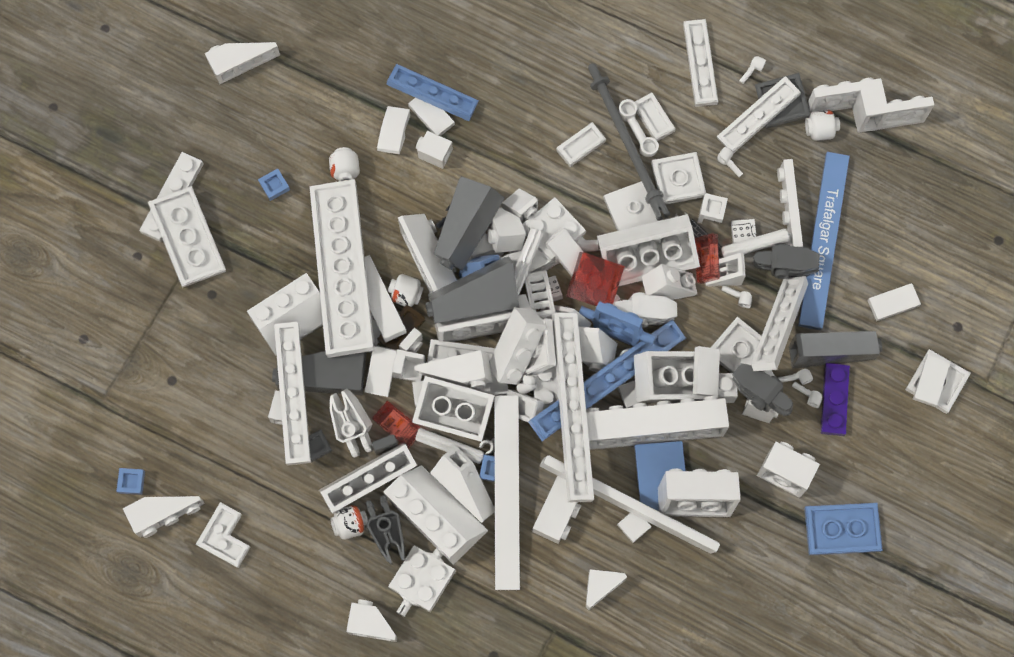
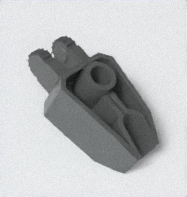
(788, 261)
(762, 390)
(383, 526)

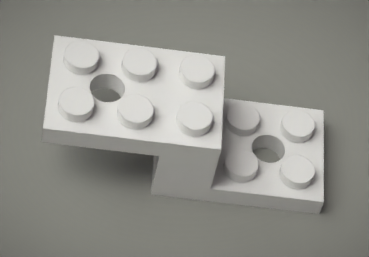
(870, 104)

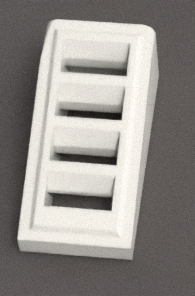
(535, 282)

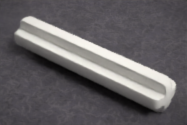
(756, 243)
(527, 256)
(446, 444)

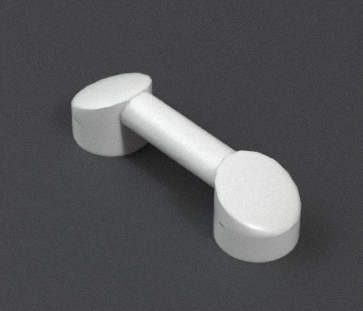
(648, 145)

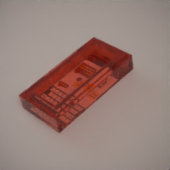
(708, 258)
(396, 423)

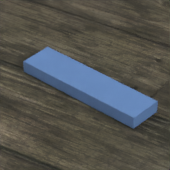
(432, 92)

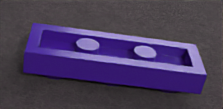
(835, 399)

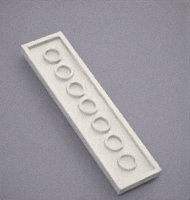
(341, 269)

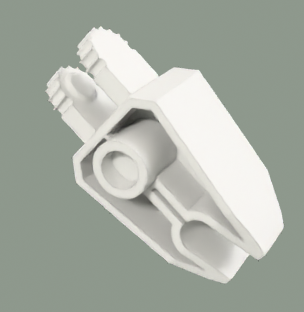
(650, 308)
(350, 422)

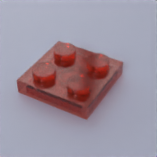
(594, 280)

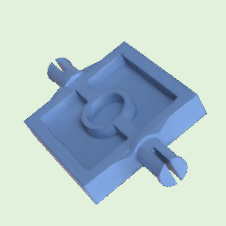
(618, 324)

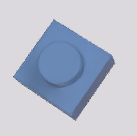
(274, 184)
(488, 468)
(130, 481)

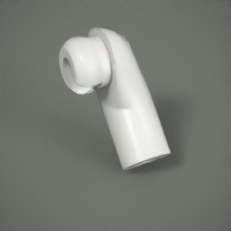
(587, 245)

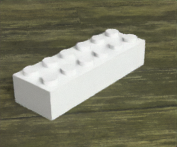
(657, 423)

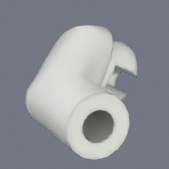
(527, 385)

